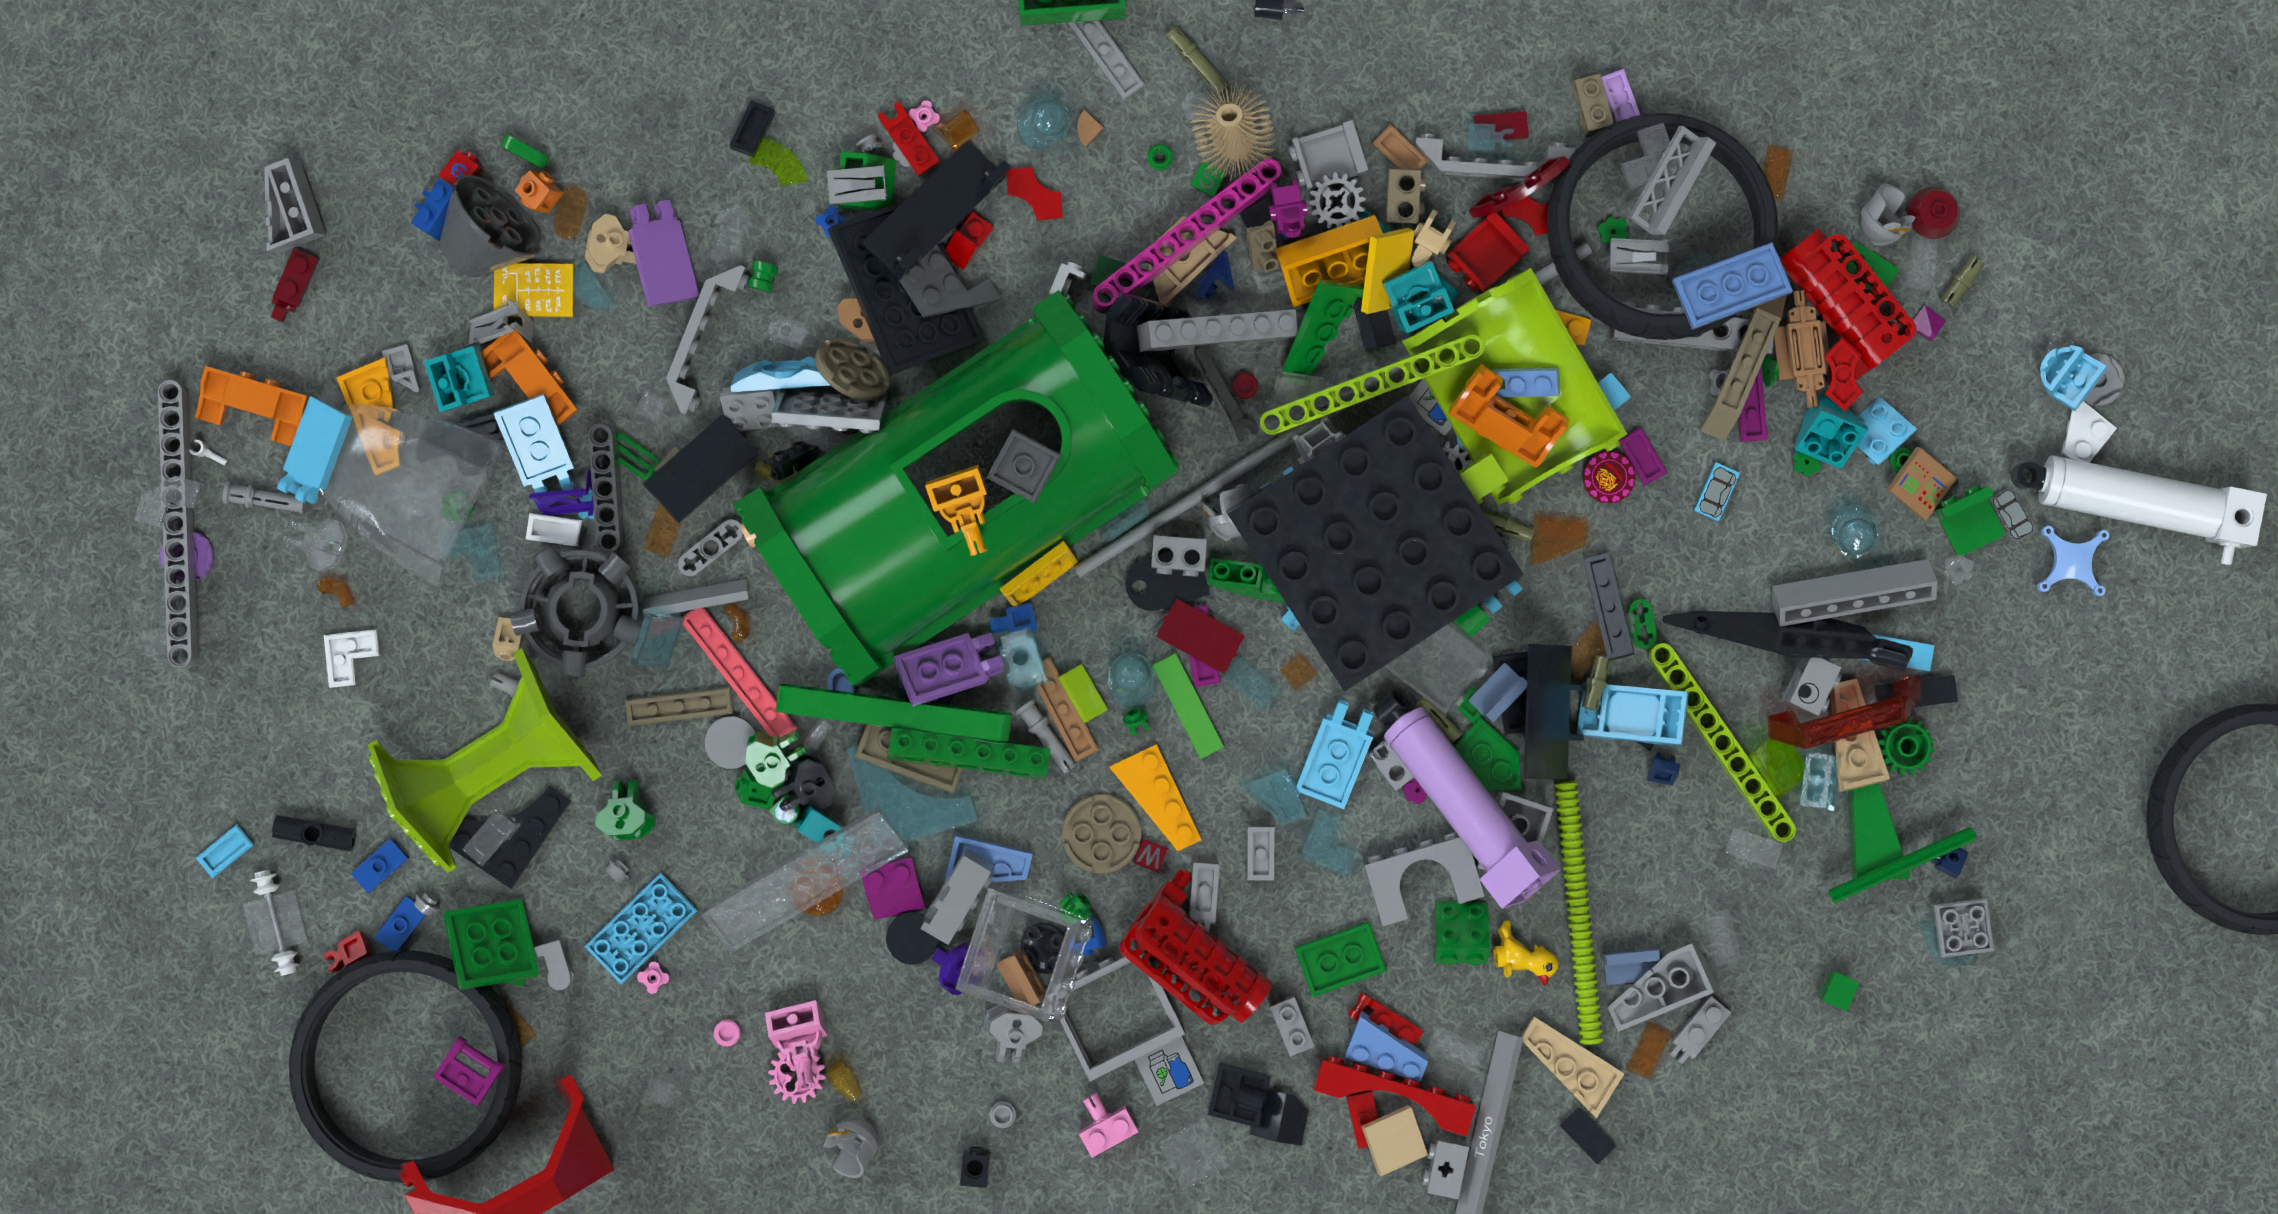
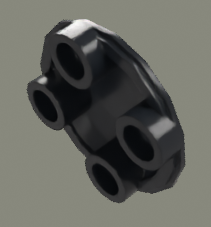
(1042, 946)

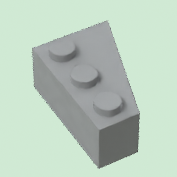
(957, 896)

